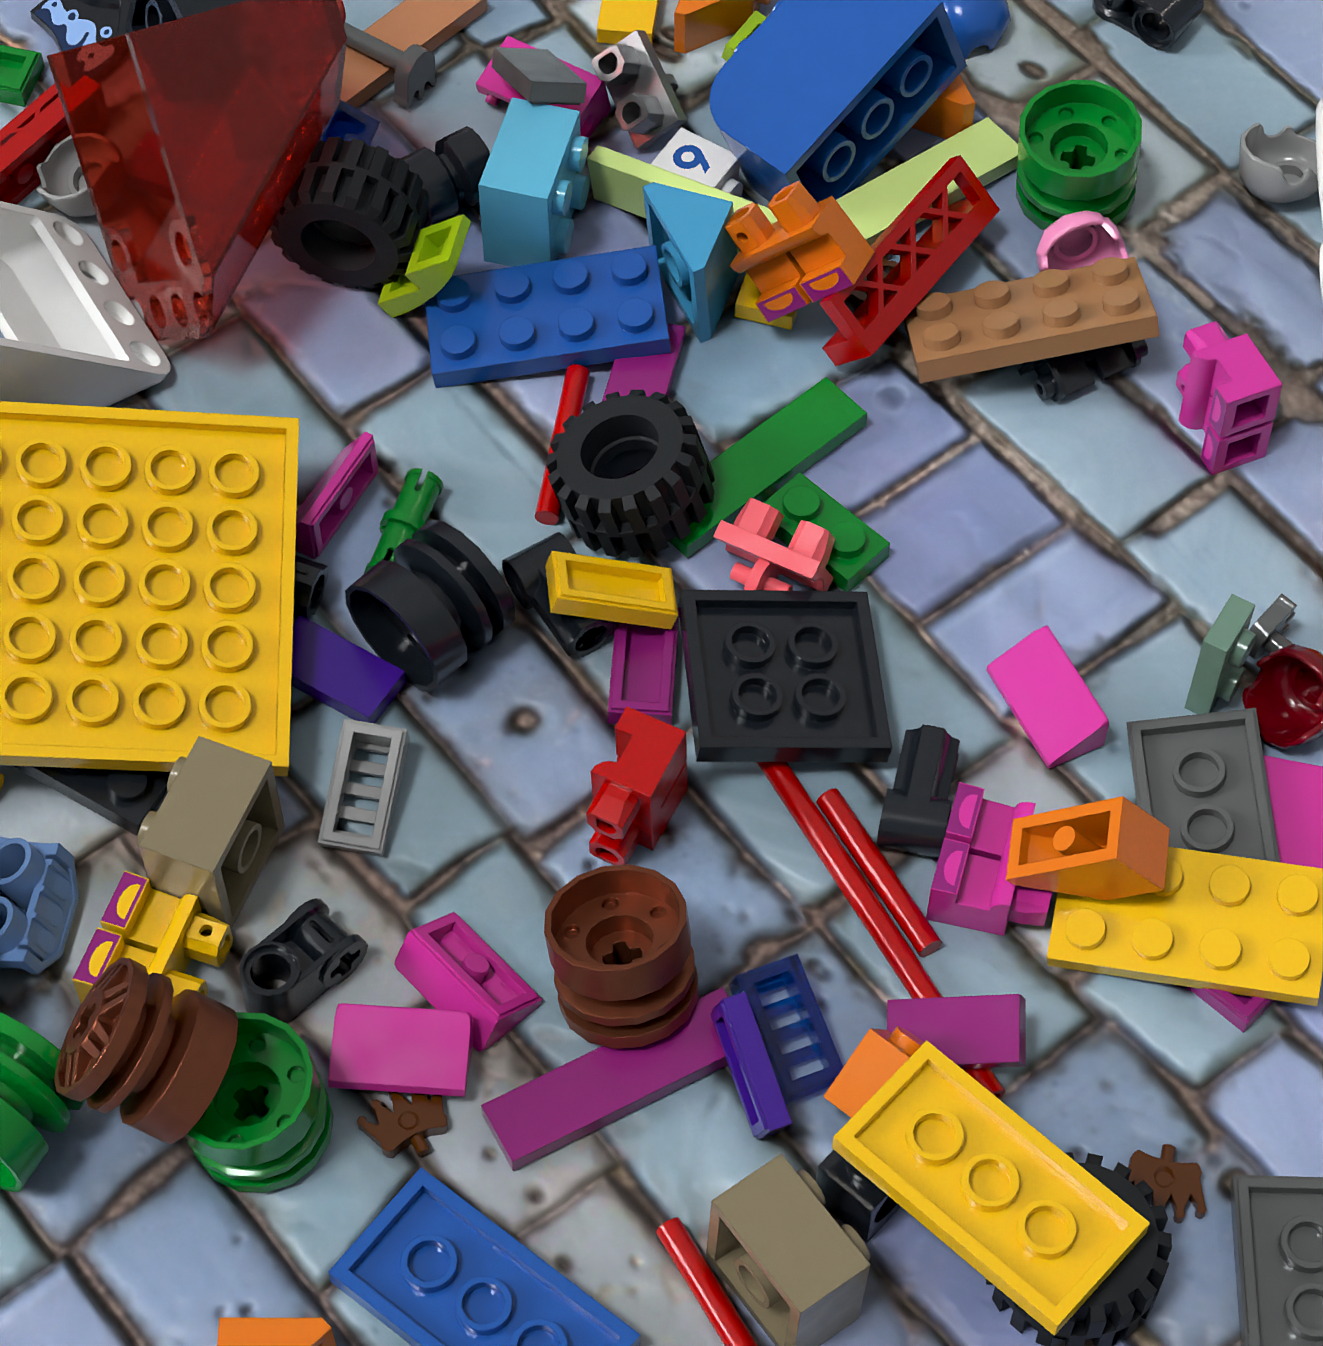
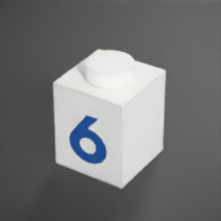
(701, 161)

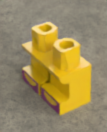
(155, 932)

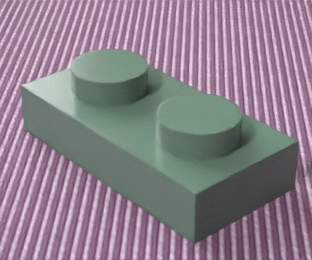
(1222, 656)

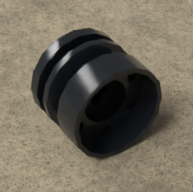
(430, 604)

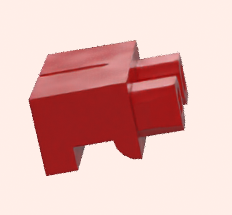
(639, 790)

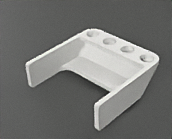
(67, 318)

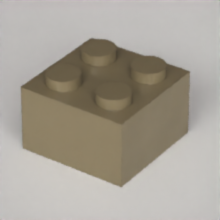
(213, 828)
(788, 1255)

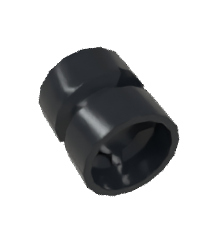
(450, 172)

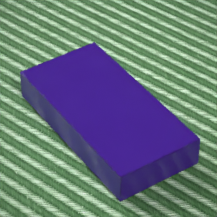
(342, 673)
(750, 1066)

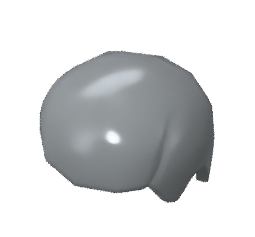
(1278, 165)
(64, 181)

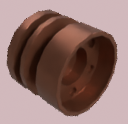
(622, 956)
(146, 1051)

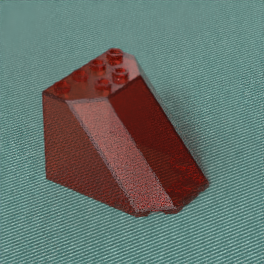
(197, 143)

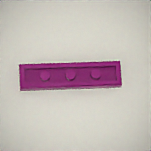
(602, 1088)

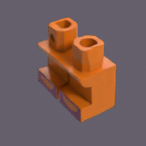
(801, 255)

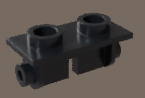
(1069, 372)

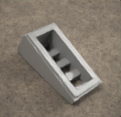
(371, 738)

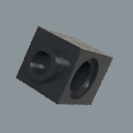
(853, 1196)

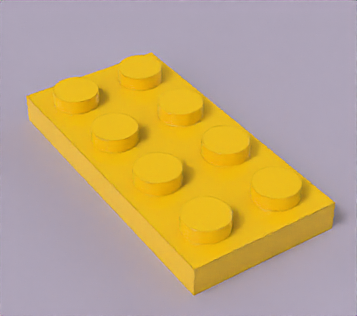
(1213, 926)
(990, 1186)

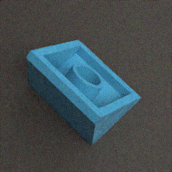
(692, 251)

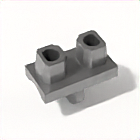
(639, 89)

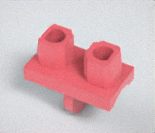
(752, 540)

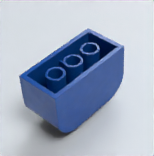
(831, 89)

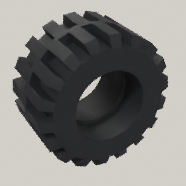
(352, 215)
(642, 507)
(1128, 1289)

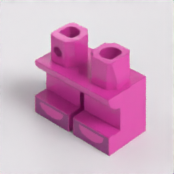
(1228, 395)
(972, 868)

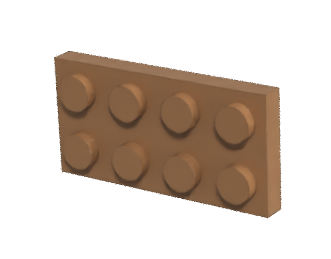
(1030, 319)

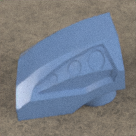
(35, 903)

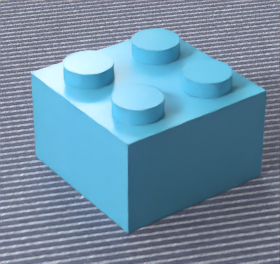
(533, 184)

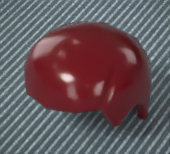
(1288, 696)

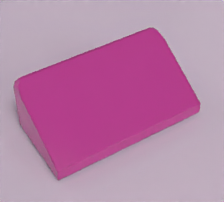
(335, 495)
(1049, 698)
(464, 974)
(401, 1049)

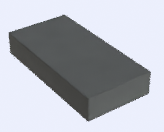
(539, 76)

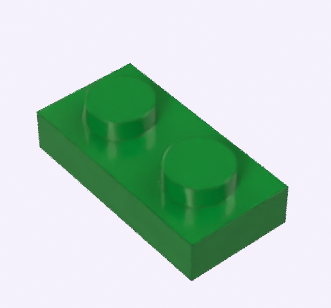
(856, 545)

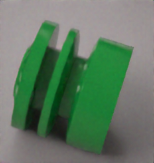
(1078, 152)
(276, 1080)
(27, 1101)

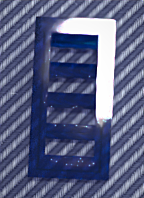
(791, 975)

